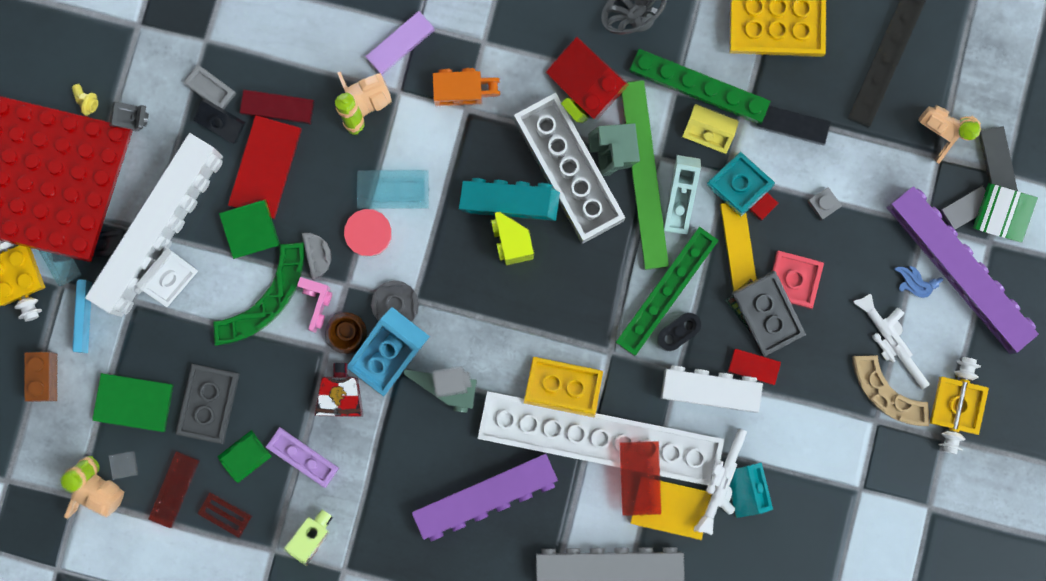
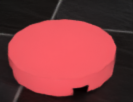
(368, 232)

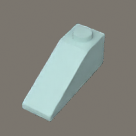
(682, 194)

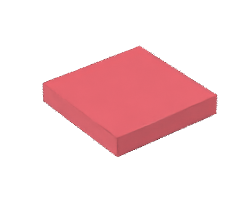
(799, 277)

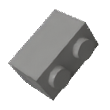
(451, 381)

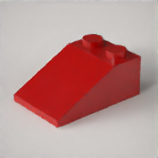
(587, 78)

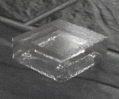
(123, 465)

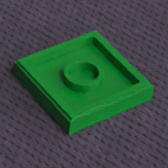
(249, 229)

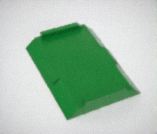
(244, 456)

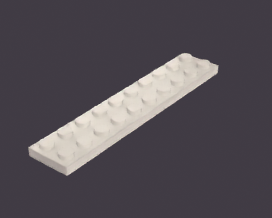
(596, 439)

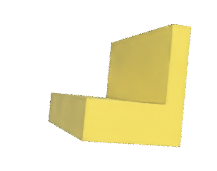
(710, 129)

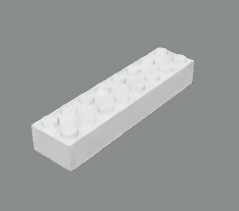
(155, 225)

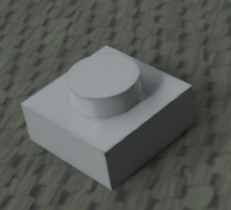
(824, 203)

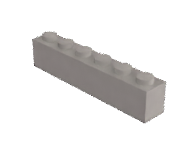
(610, 566)

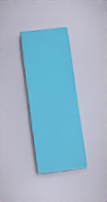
(82, 317)

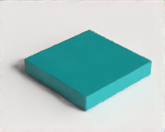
(740, 184)

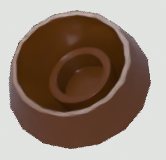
(339, 330)

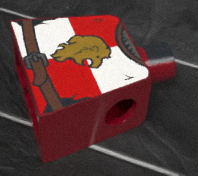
(339, 394)

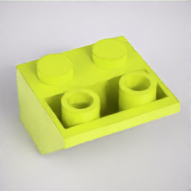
(514, 240)

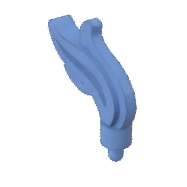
(914, 282)

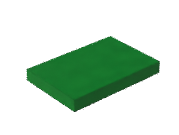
(133, 402)

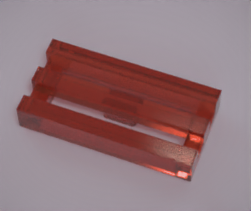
(238, 533)

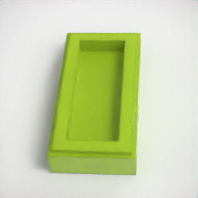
(575, 110)

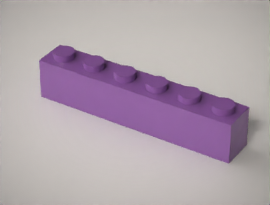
(485, 496)

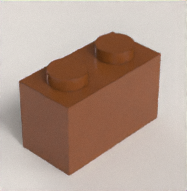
(40, 377)

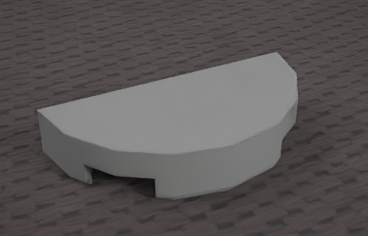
(317, 254)

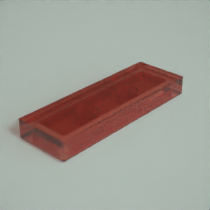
(174, 490)

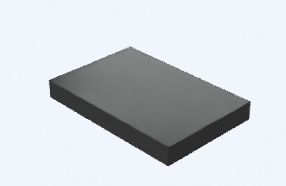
(768, 313)
(207, 404)

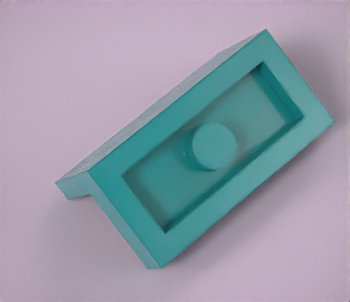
(750, 491)

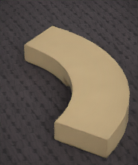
(884, 397)

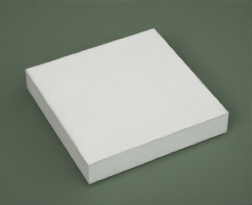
(166, 277)

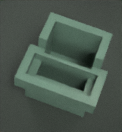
(616, 147)

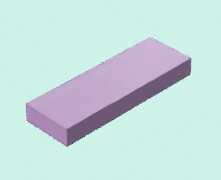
(400, 43)
(302, 457)

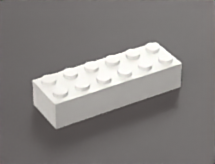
(569, 168)

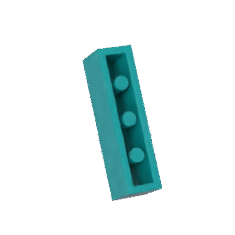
(511, 200)

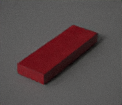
(277, 106)

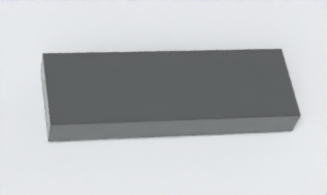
(997, 157)

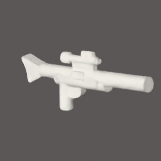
(892, 344)
(720, 484)

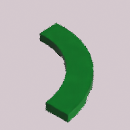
(270, 304)

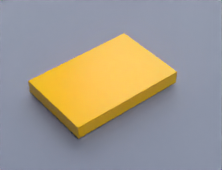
(563, 387)
(680, 511)

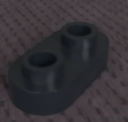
(679, 332)

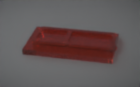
(640, 478)

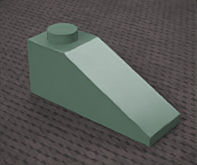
(460, 402)

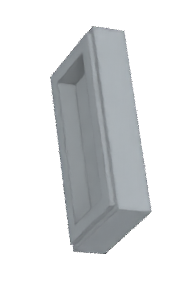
(209, 87)
(964, 208)

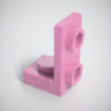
(311, 289)

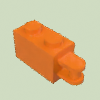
(462, 87)

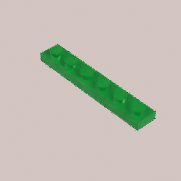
(700, 86)
(667, 291)

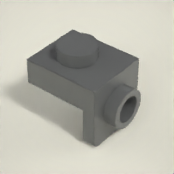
(128, 116)

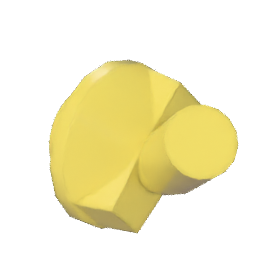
(87, 102)

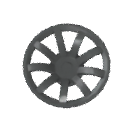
(637, 15)

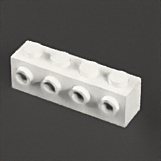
(711, 390)

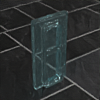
(393, 189)

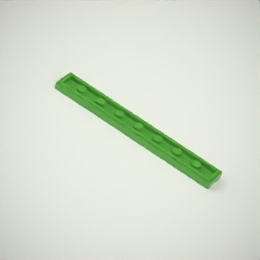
(645, 179)

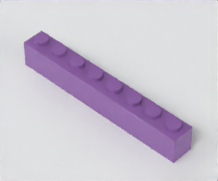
(962, 270)

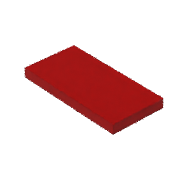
(265, 164)

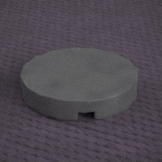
(395, 295)

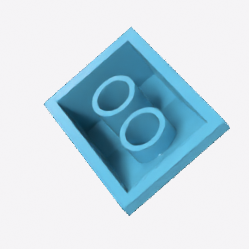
(387, 351)

